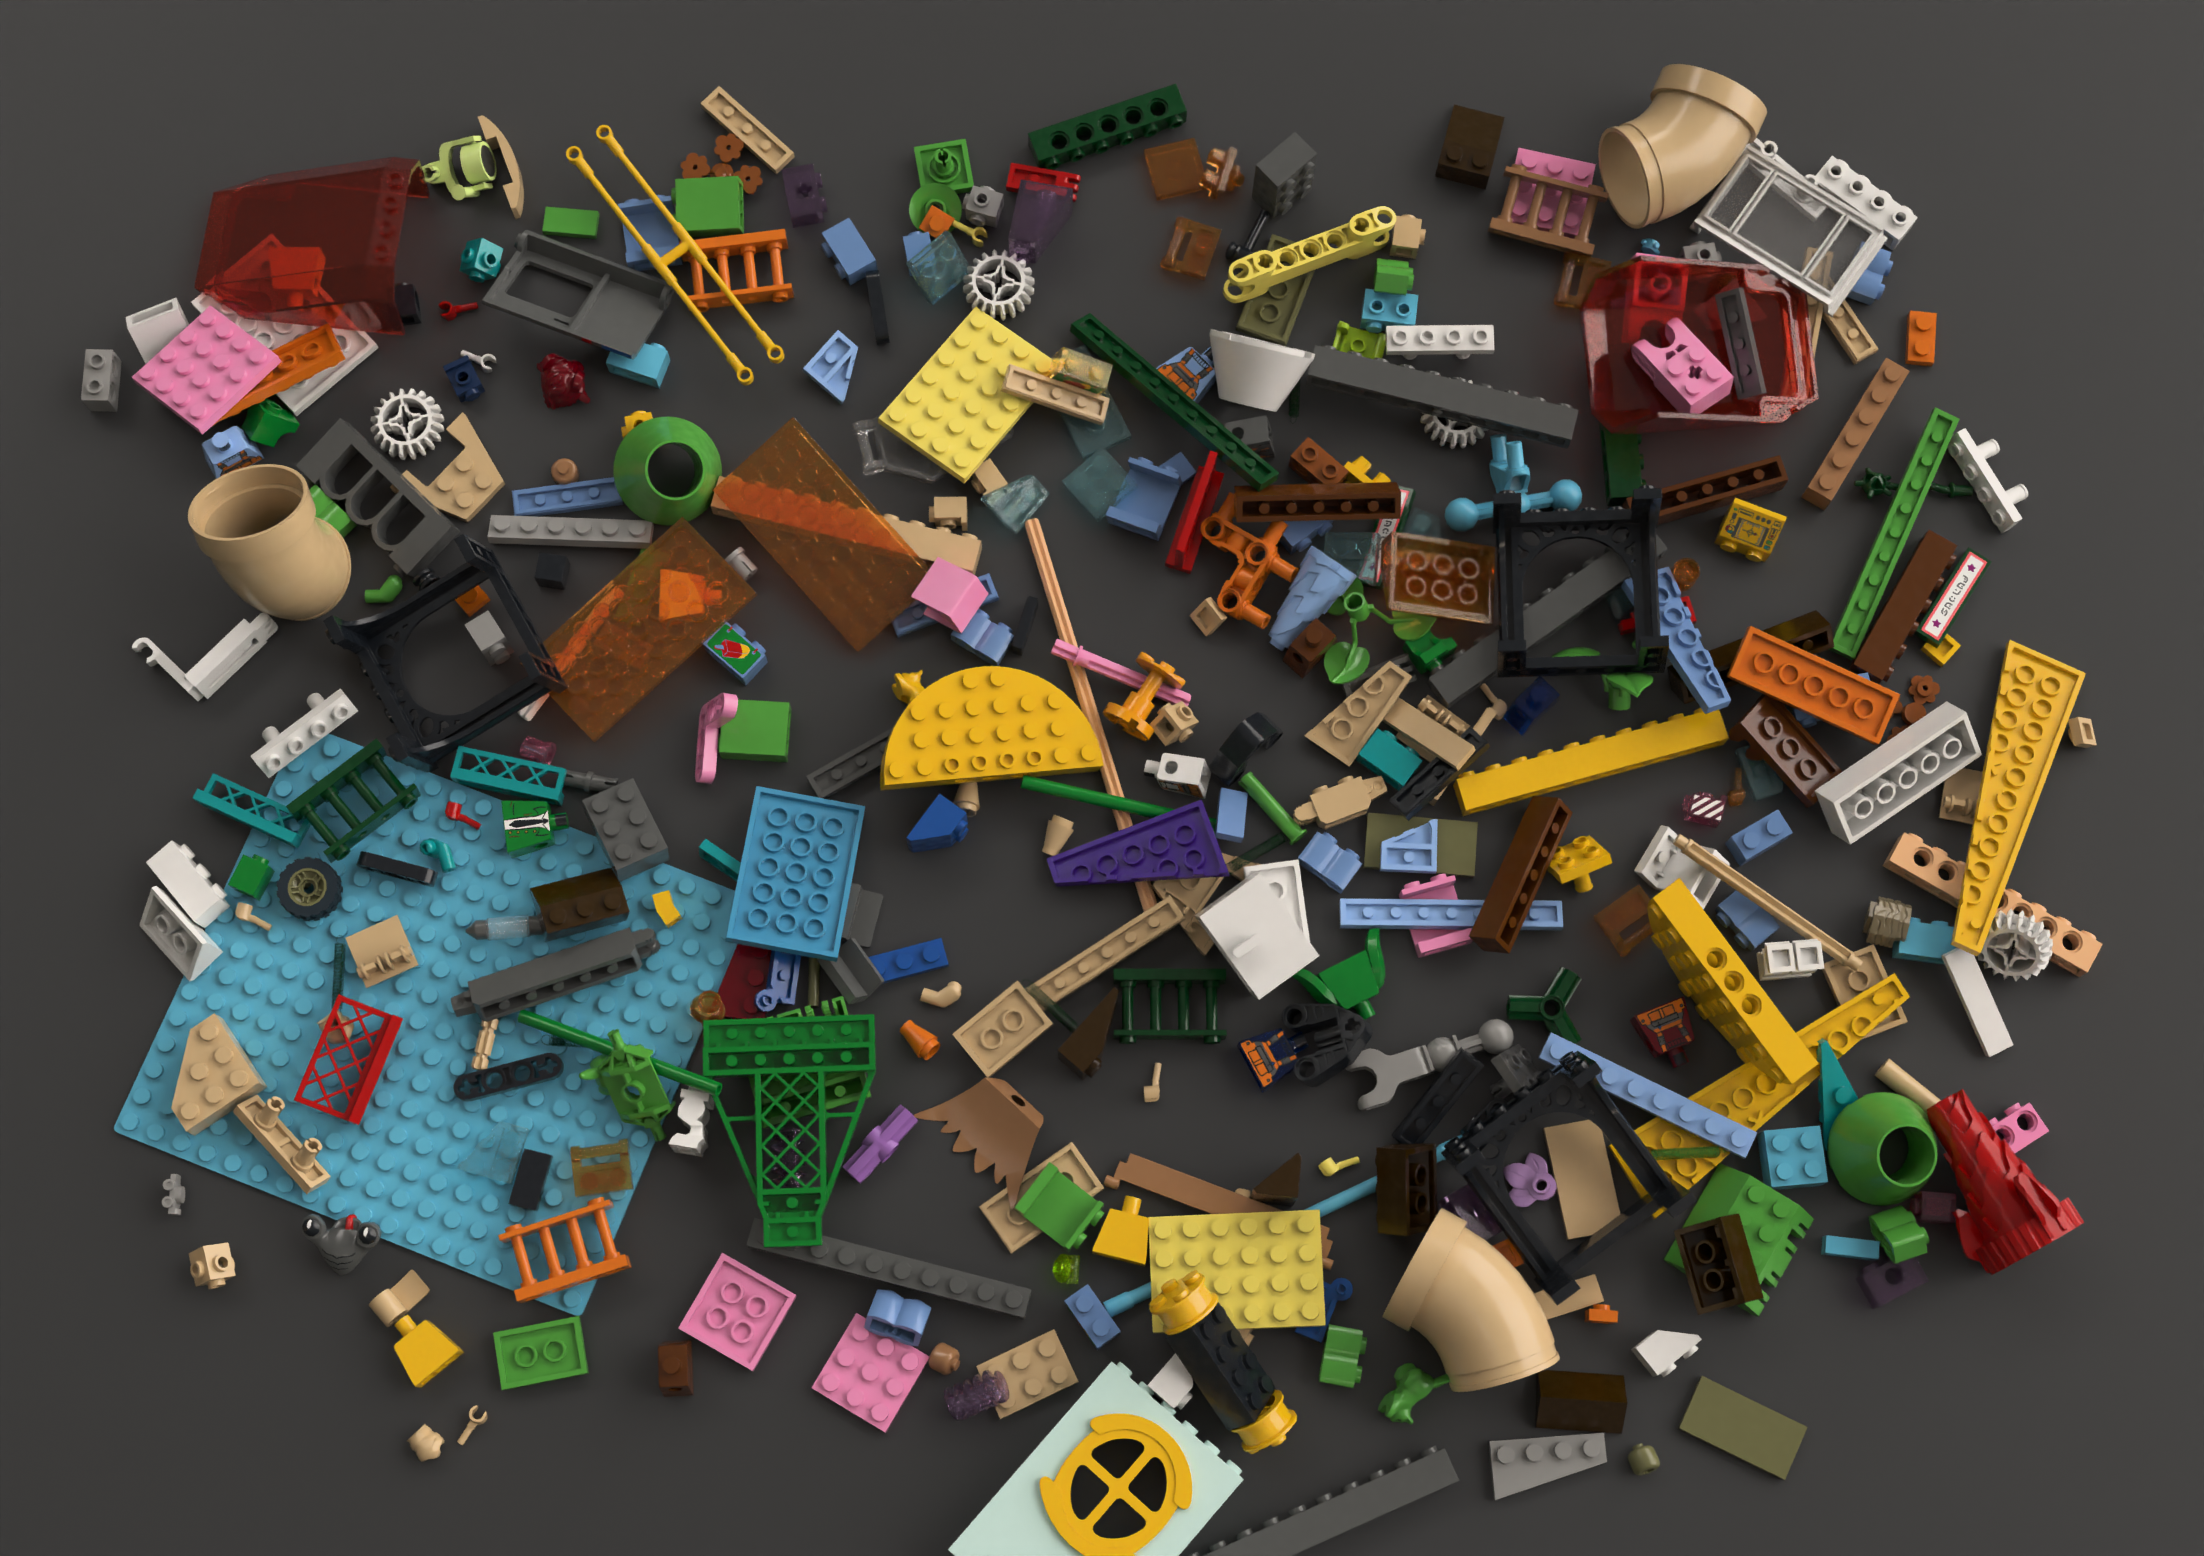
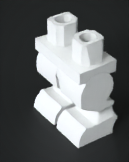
(1789, 959)
(694, 1115)

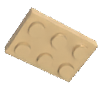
(1847, 984)
(1003, 1029)
(1032, 1372)

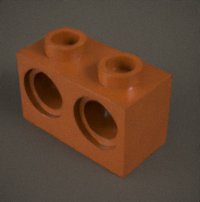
(1316, 464)

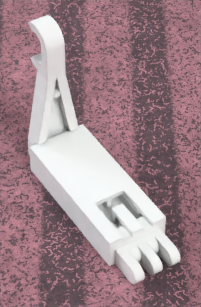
(220, 661)

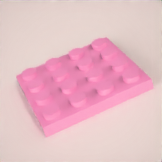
(206, 369)

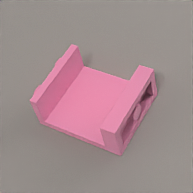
(1435, 940)

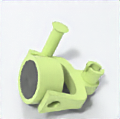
(476, 162)

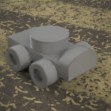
(176, 1195)

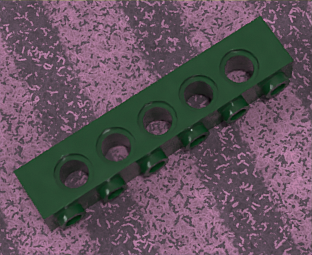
(1115, 116)

